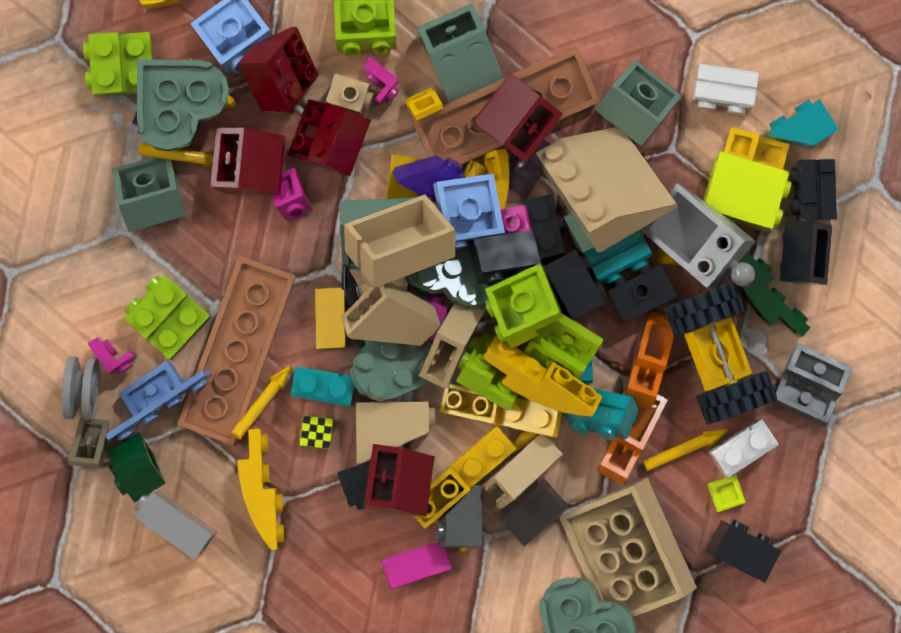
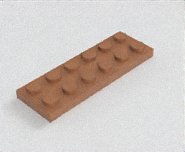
(454, 133)
(237, 348)

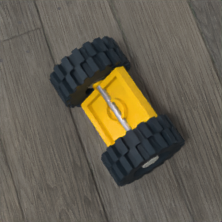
(720, 354)

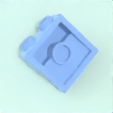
(231, 31)
(470, 207)

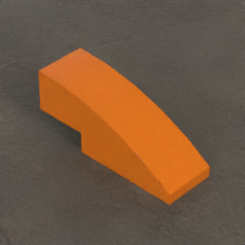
(650, 360)
(623, 453)

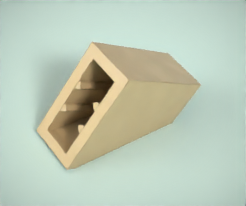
(391, 317)
(451, 344)
(390, 424)
(519, 472)

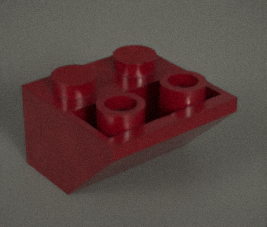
(279, 70)
(518, 117)
(329, 137)
(247, 161)
(399, 480)

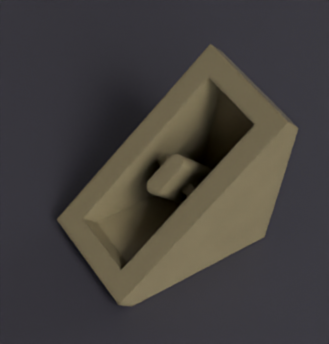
(90, 444)

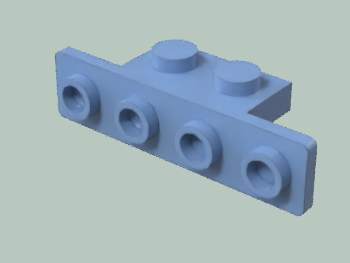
(152, 393)

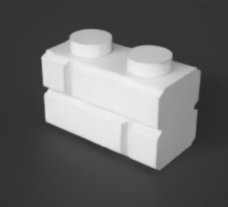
(724, 88)
(743, 448)

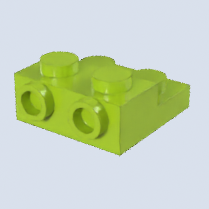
(364, 26)
(115, 62)
(522, 306)
(166, 316)
(482, 376)

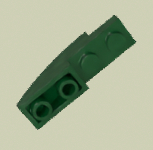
(770, 303)

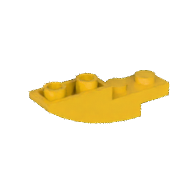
(548, 387)
(522, 415)
(465, 472)
(261, 502)

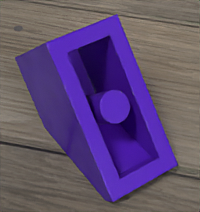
(422, 174)

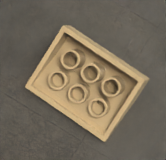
(605, 184)
(629, 549)

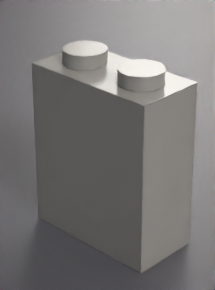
(174, 523)

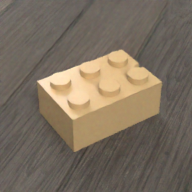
(399, 240)

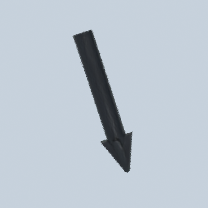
(349, 286)

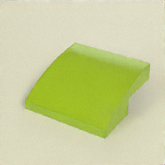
(565, 344)

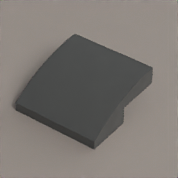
(811, 384)

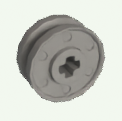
(80, 388)

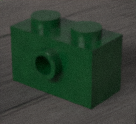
(135, 468)

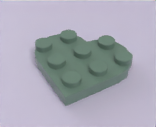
(175, 98)
(453, 278)
(388, 369)
(575, 607)

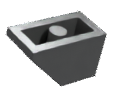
(462, 523)

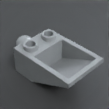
(695, 237)

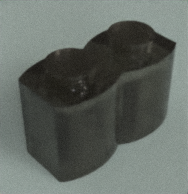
(533, 511)

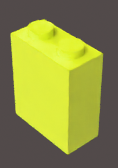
(747, 191)

